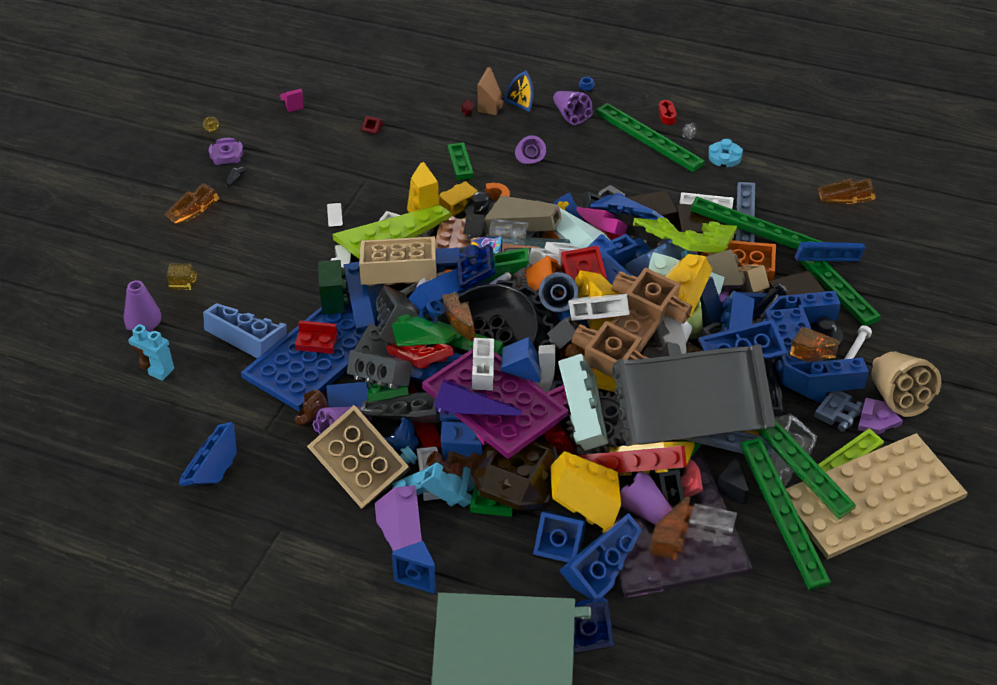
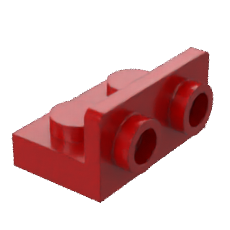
(316, 337)

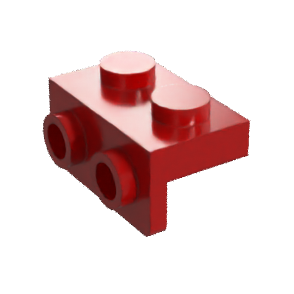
(560, 439)

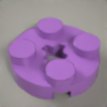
(220, 156)

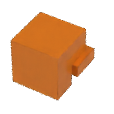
(540, 270)

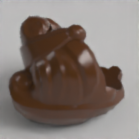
(312, 404)

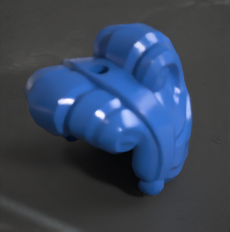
(403, 436)

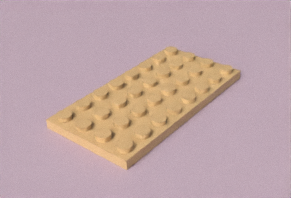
(888, 490)

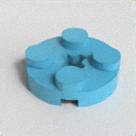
(725, 153)

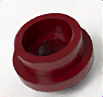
(467, 107)

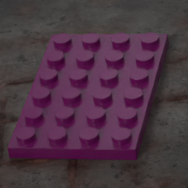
(503, 432)

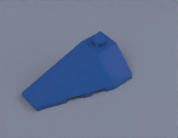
(361, 297)
(598, 564)

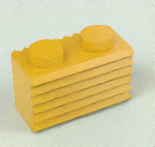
(457, 198)

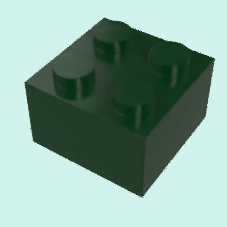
(332, 286)

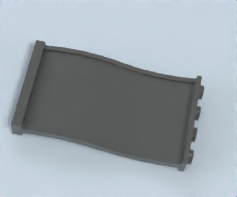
(693, 395)

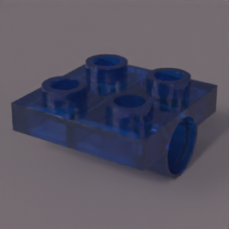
(475, 266)

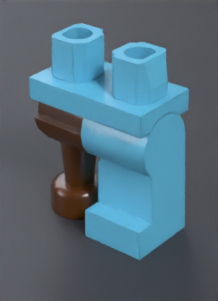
(153, 352)
(447, 480)

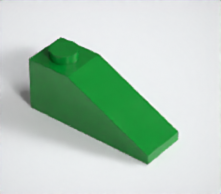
(419, 331)

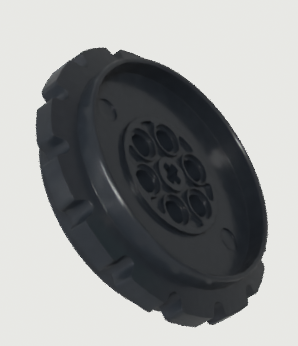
(507, 313)

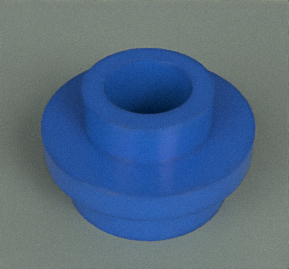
(586, 84)

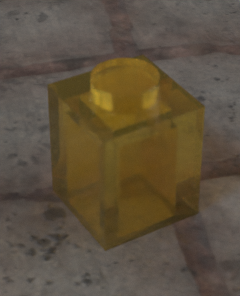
(181, 276)

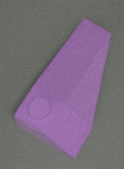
(399, 517)

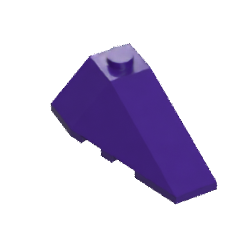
(460, 400)

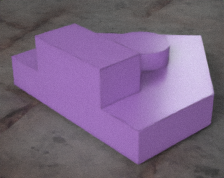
(878, 417)

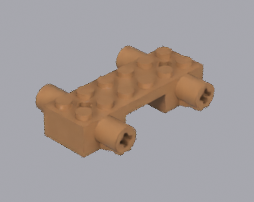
(649, 302)

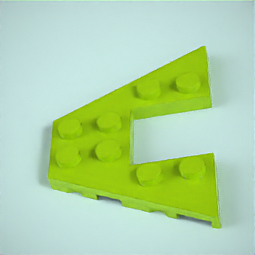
(713, 240)

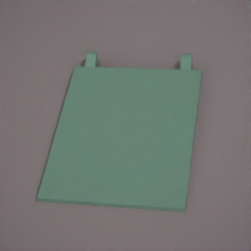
(504, 640)

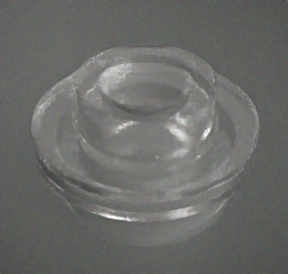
(689, 130)

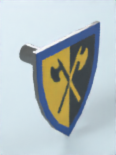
(520, 91)

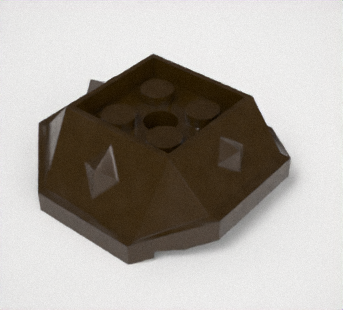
(519, 481)

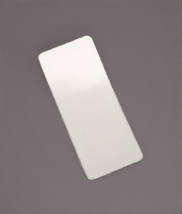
(334, 214)

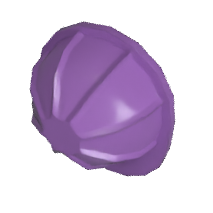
(530, 150)

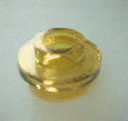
(210, 123)

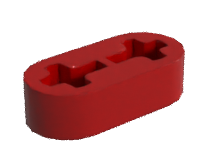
(666, 109)

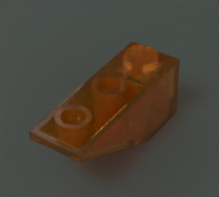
(669, 530)

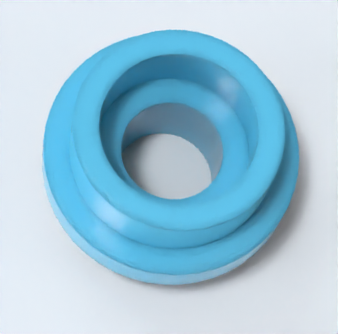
(408, 455)

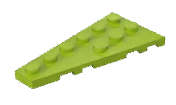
(398, 227)

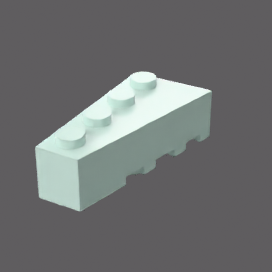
(583, 402)

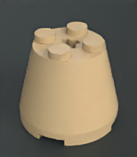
(906, 382)

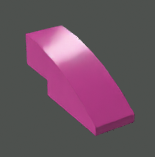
(603, 220)

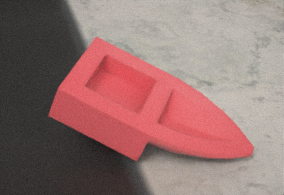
(691, 479)

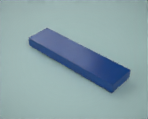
(829, 251)

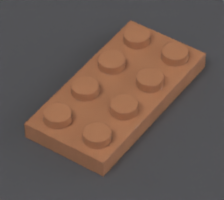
(451, 234)

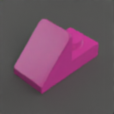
(293, 100)

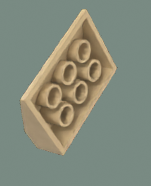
(397, 260)
(358, 457)

